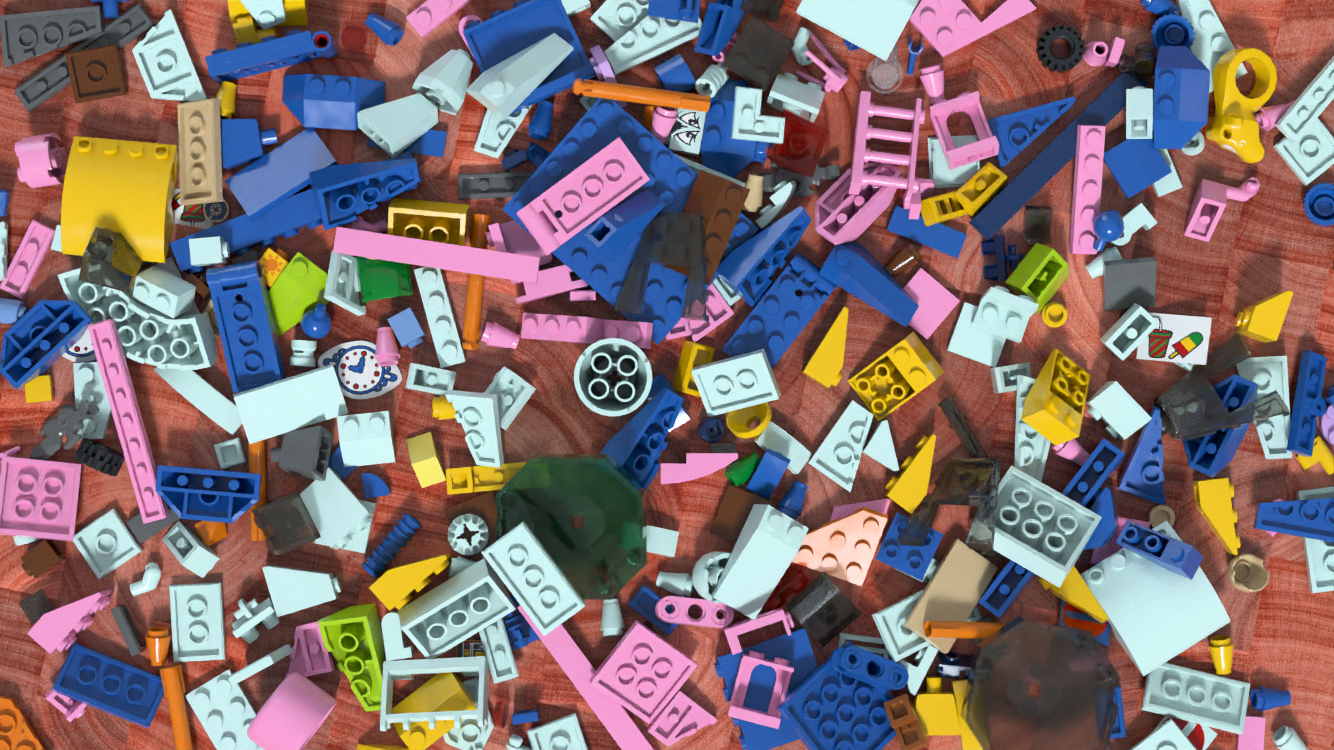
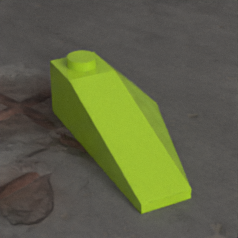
(296, 292)
(358, 647)

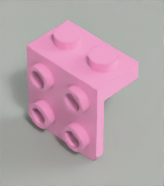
(514, 239)

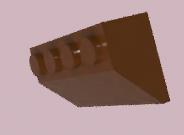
(721, 205)

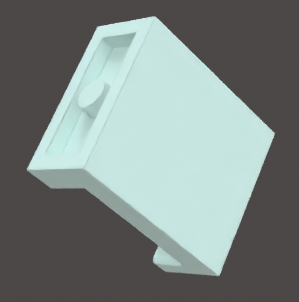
(335, 510)

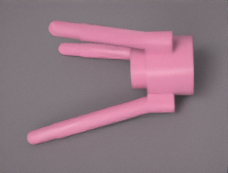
(834, 77)

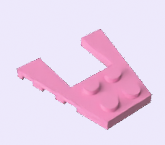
(951, 24)

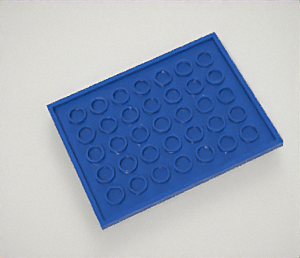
(669, 181)

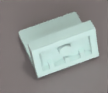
(1004, 313)

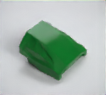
(383, 279)

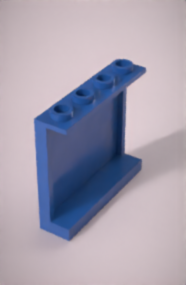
(518, 29)
(761, 684)

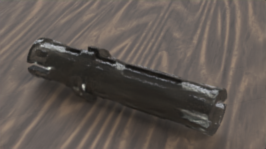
(964, 432)

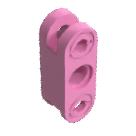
(550, 283)
(680, 612)

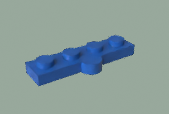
(1307, 403)

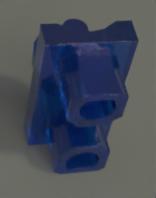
(997, 247)

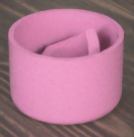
(291, 715)

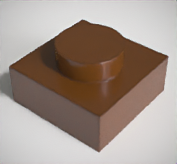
(201, 285)

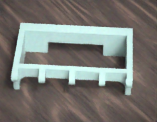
(405, 671)

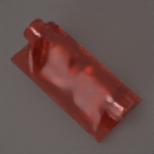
(792, 583)

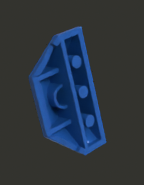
(1179, 97)
(330, 99)
(717, 147)
(41, 339)
(1215, 451)
(207, 492)

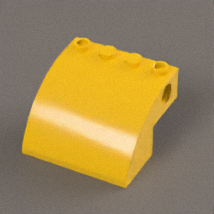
(120, 189)

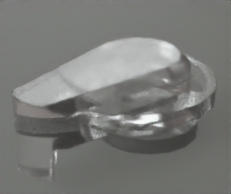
(885, 73)

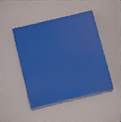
(1135, 165)

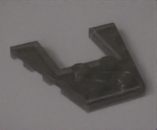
(671, 241)
(1197, 407)
(961, 483)

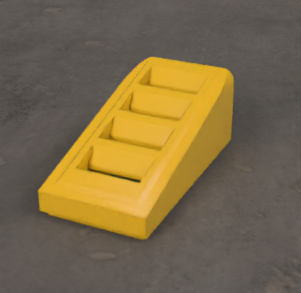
(932, 211)

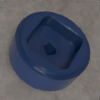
(711, 429)

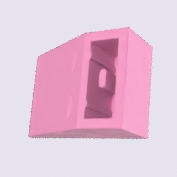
(58, 628)

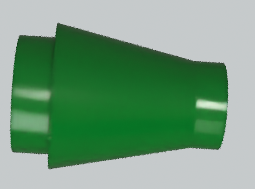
(742, 469)

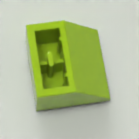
(1039, 275)

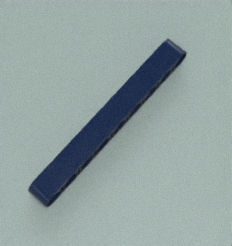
(1052, 158)

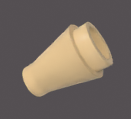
(755, 197)

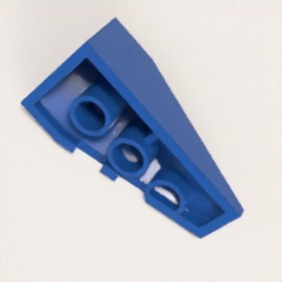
(352, 188)
(753, 263)
(864, 277)
(644, 436)

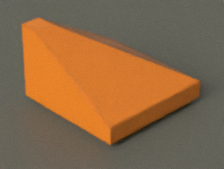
(211, 531)

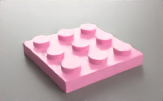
(38, 498)
(643, 672)

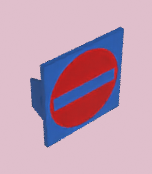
(1075, 618)

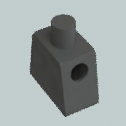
(304, 453)

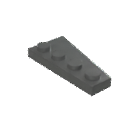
(38, 33)

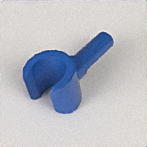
(913, 54)

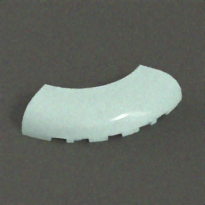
(144, 331)

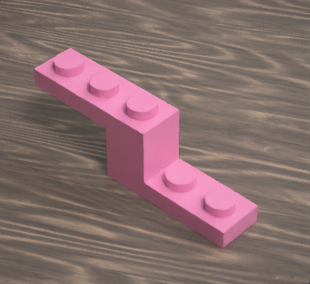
(584, 329)

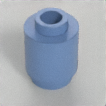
(12, 310)

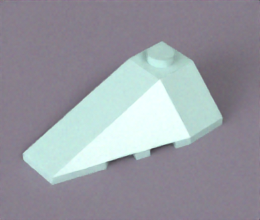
(514, 79)

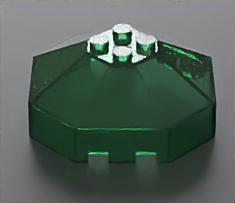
(594, 486)

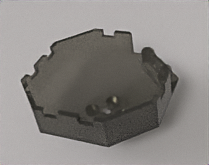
(1074, 693)

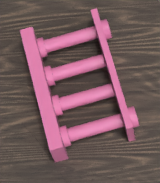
(862, 154)

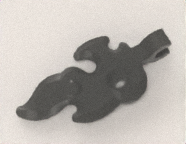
(804, 190)
(66, 423)

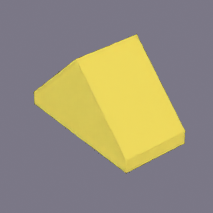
(425, 460)

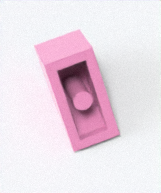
(1206, 210)

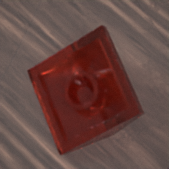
(800, 146)

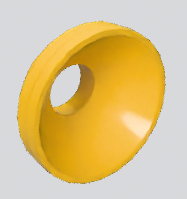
(740, 420)

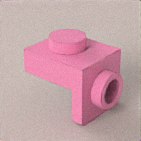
(925, 191)
(69, 706)

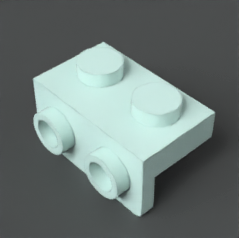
(511, 394)

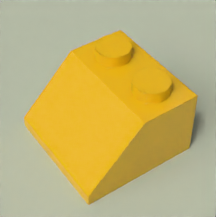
(1265, 318)

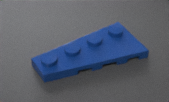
(1298, 517)

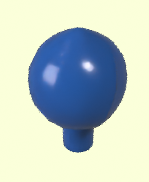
(1107, 227)
(316, 322)

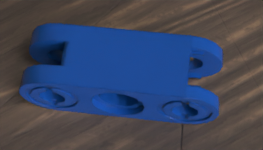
(884, 672)

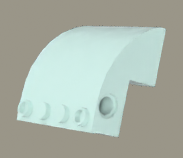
(1152, 608)

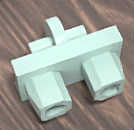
(250, 615)

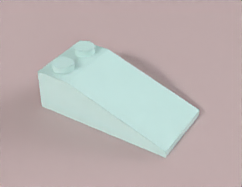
(759, 559)

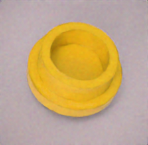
(1054, 314)

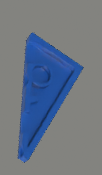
(1020, 128)
(1144, 469)

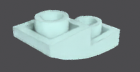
(781, 198)
(782, 442)
(661, 541)

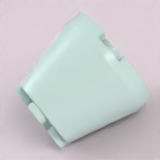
(600, 361)

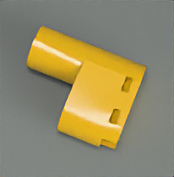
(246, 31)
(1320, 453)

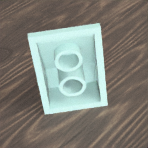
(796, 97)

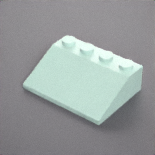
(866, 23)
(1040, 526)

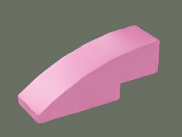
(696, 466)

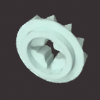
(478, 541)

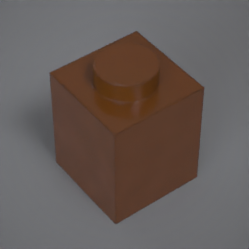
(42, 558)

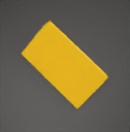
(981, 188)
(692, 355)

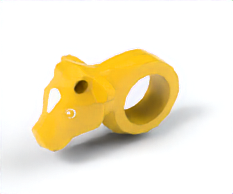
(1234, 120)

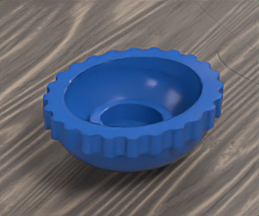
(1173, 31)
(1320, 204)

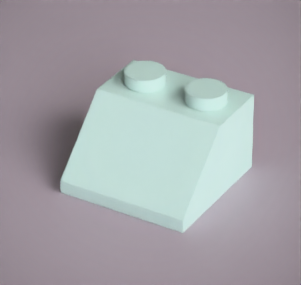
(1117, 410)
(366, 438)

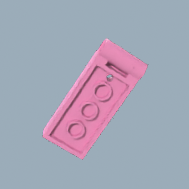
(583, 196)

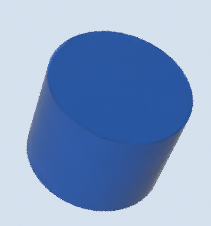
(675, 75)

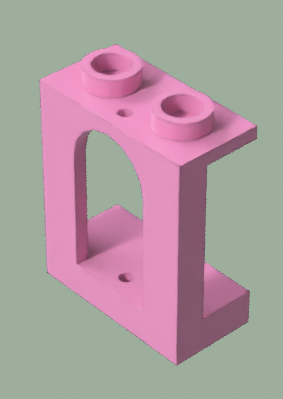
(969, 104)
(749, 624)
(783, 676)

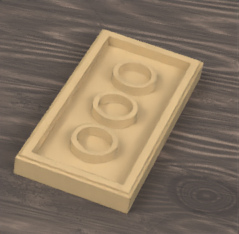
(200, 152)
(951, 592)

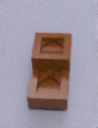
(906, 723)

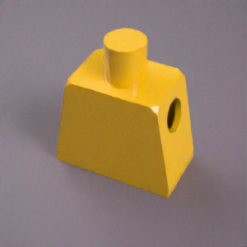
(936, 709)

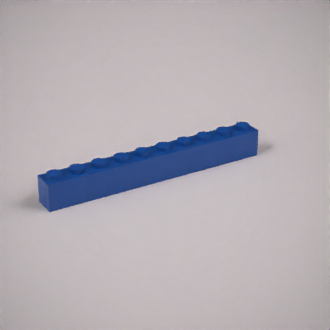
(281, 220)

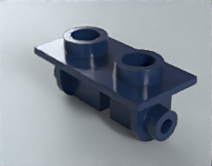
(952, 663)

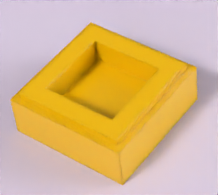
(39, 389)

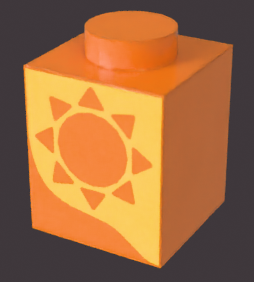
(273, 264)

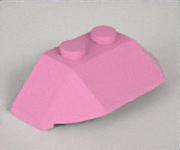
(846, 216)

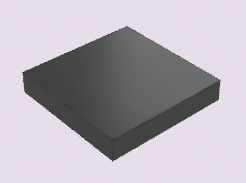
(1129, 283)

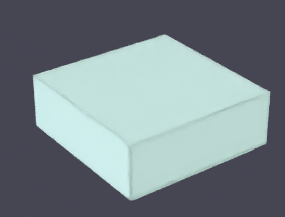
(230, 453)

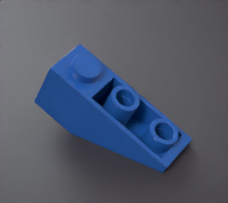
(623, 224)
(1160, 549)

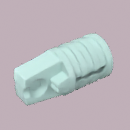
(712, 80)

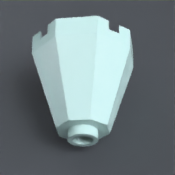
(446, 81)

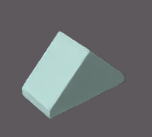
(1005, 377)
(881, 447)

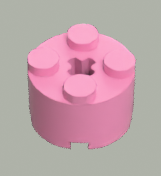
(41, 160)

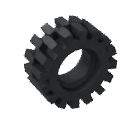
(1074, 41)
(99, 457)

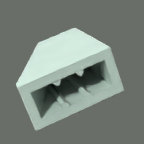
(398, 122)
(299, 588)

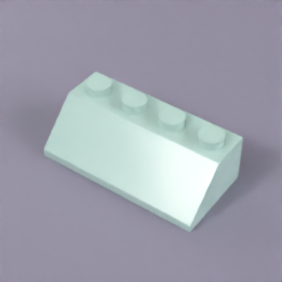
(456, 610)

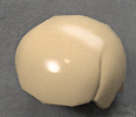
(1248, 573)

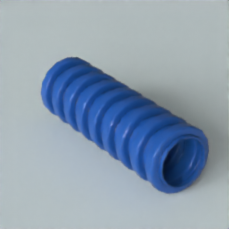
(391, 545)

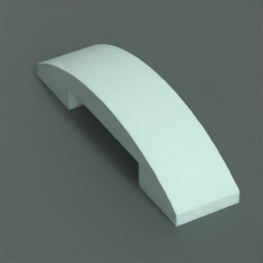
(204, 397)

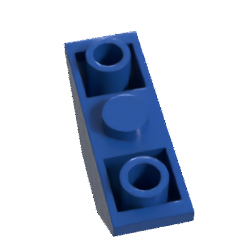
(1104, 506)

